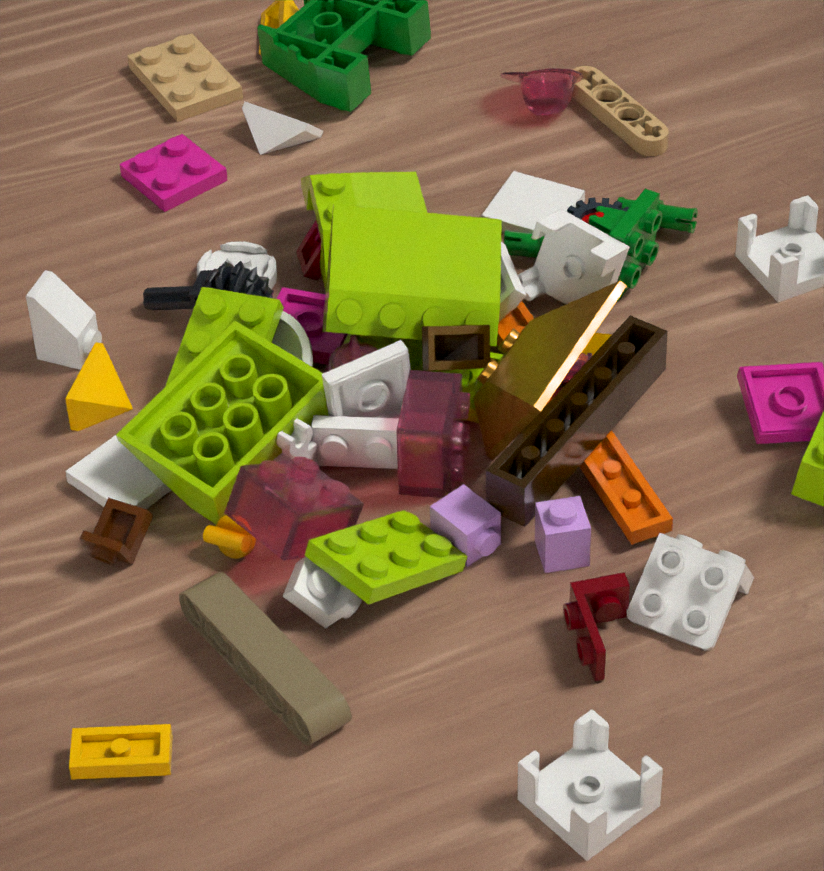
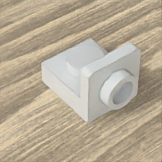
(319, 594)

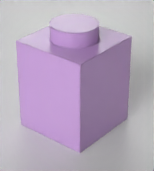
(467, 522)
(562, 534)

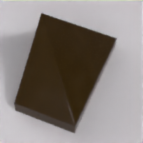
(455, 347)

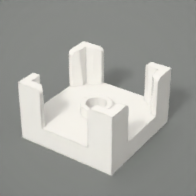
(572, 259)
(786, 259)
(589, 791)

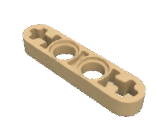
(644, 134)

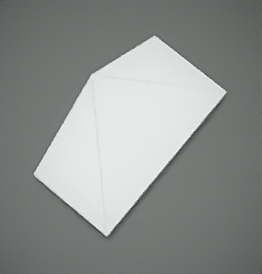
(277, 131)

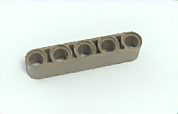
(265, 658)

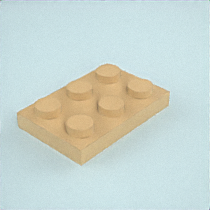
(185, 77)

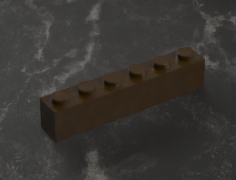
(576, 420)

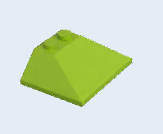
(360, 189)

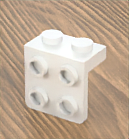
(355, 441)
(688, 590)

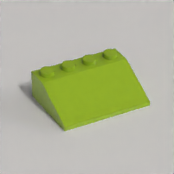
(410, 272)
(223, 416)

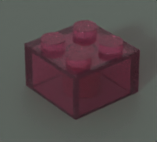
(432, 434)
(290, 504)

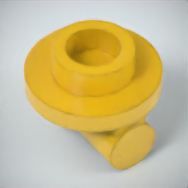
(229, 538)

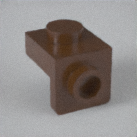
(118, 532)

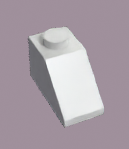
(61, 322)

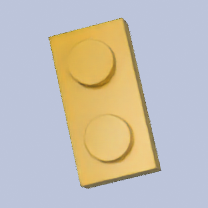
(121, 751)

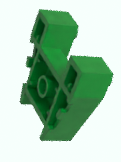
(324, 40)

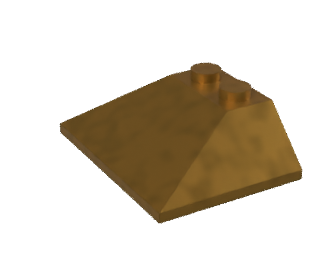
(535, 366)

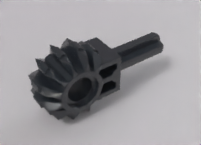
(226, 277)

